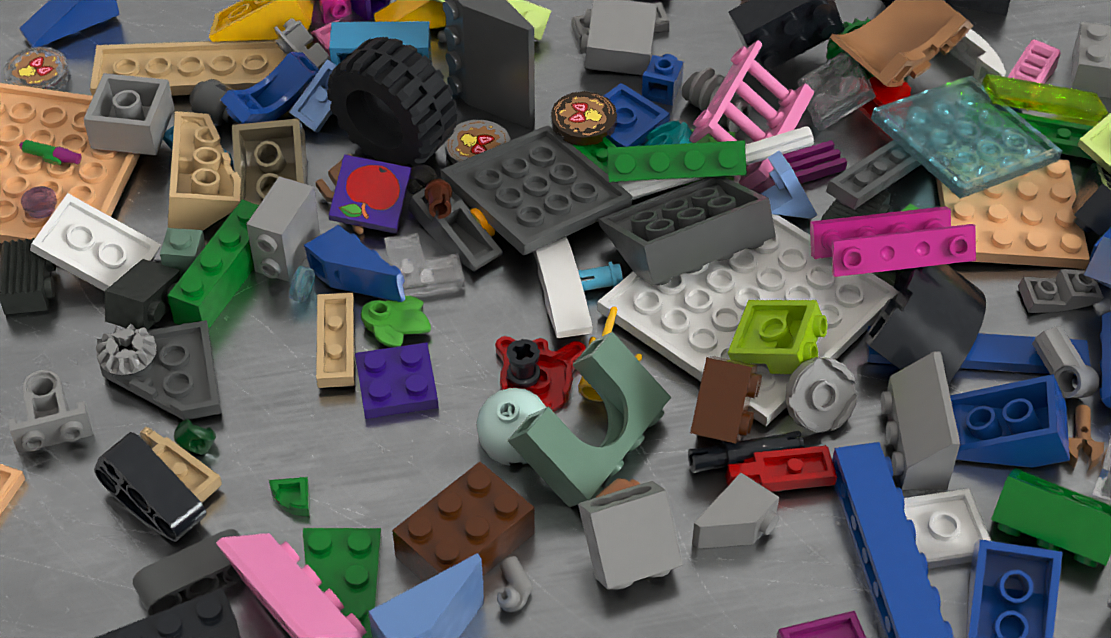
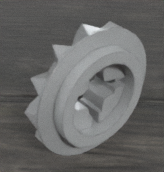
(127, 360)

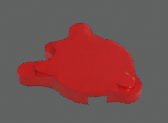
(555, 371)

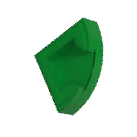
(291, 495)

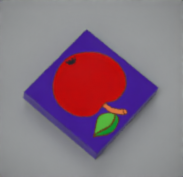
(370, 193)

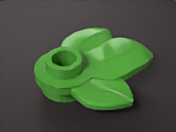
(394, 319)

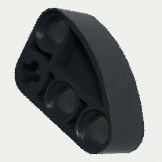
(148, 487)

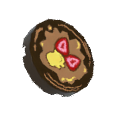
(583, 118)

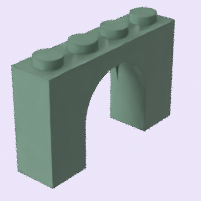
(632, 405)

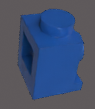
(665, 71)

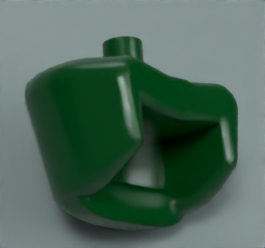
(194, 437)

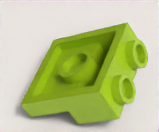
(778, 334)

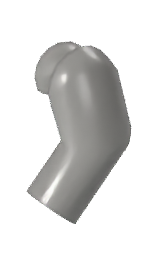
(518, 585)

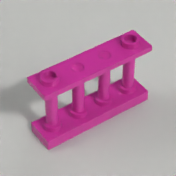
(892, 241)

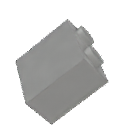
(619, 36)
(282, 227)
(630, 535)

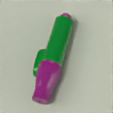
(50, 153)

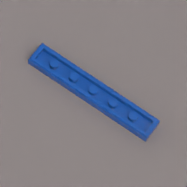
(1001, 354)

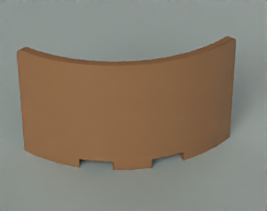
(904, 39)

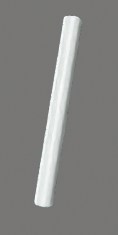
(755, 152)

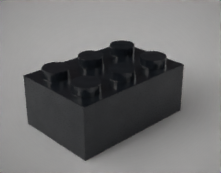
(785, 27)

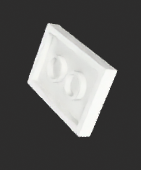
(91, 243)

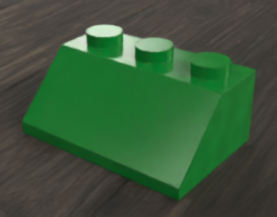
(1055, 517)

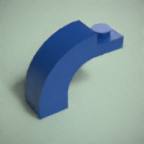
(274, 93)

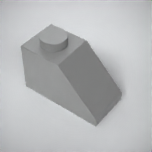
(737, 516)

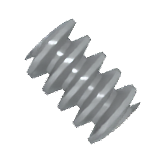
(701, 89)

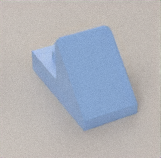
(313, 104)
(787, 194)

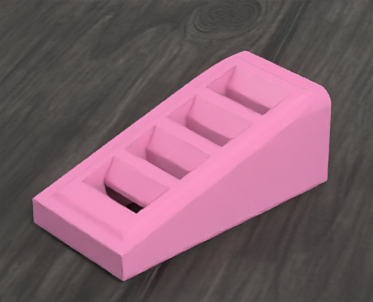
(1036, 63)

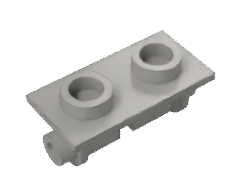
(295, 39)

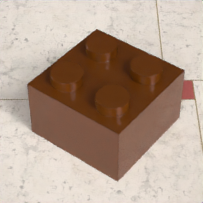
(725, 399)

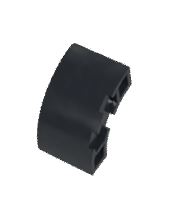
(931, 314)

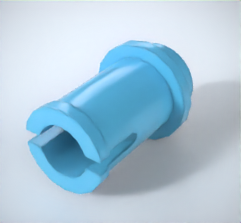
(602, 277)

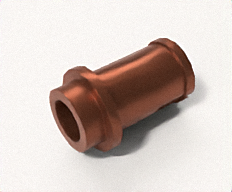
(438, 195)

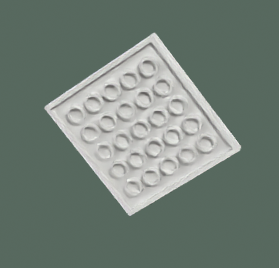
(702, 309)

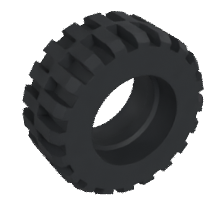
(392, 102)

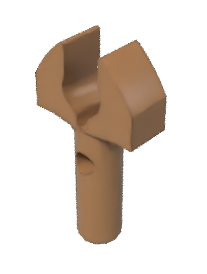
(1083, 439)

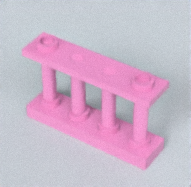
(791, 109)

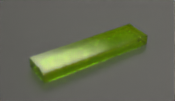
(1044, 98)

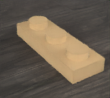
(335, 340)

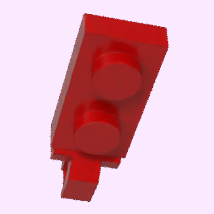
(787, 468)

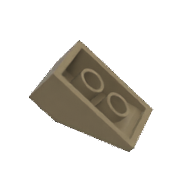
(268, 151)

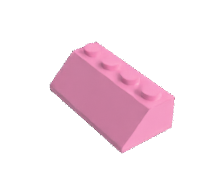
(287, 589)

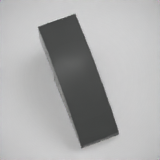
(456, 232)

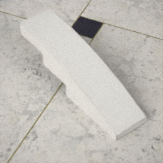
(563, 289)

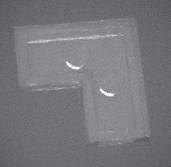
(422, 273)

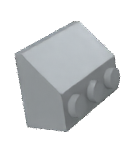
(921, 425)

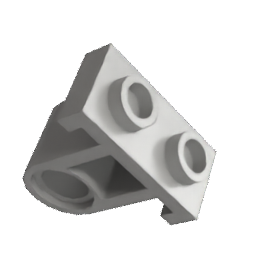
(48, 415)

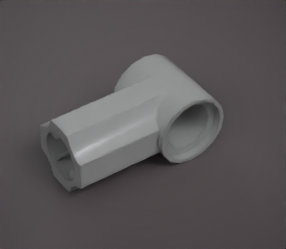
(1064, 361)

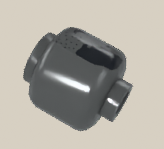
(206, 99)

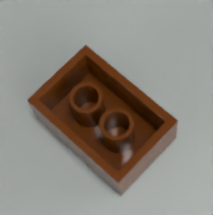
(465, 519)

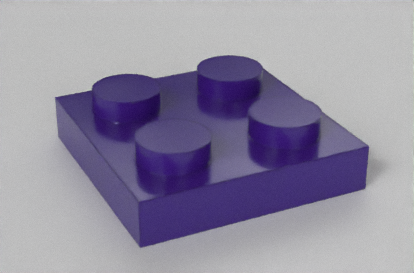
(396, 380)

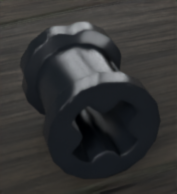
(523, 366)

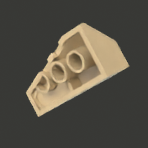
(201, 174)

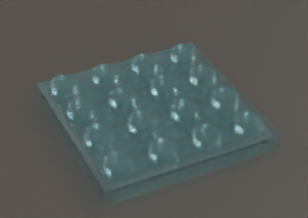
(965, 136)

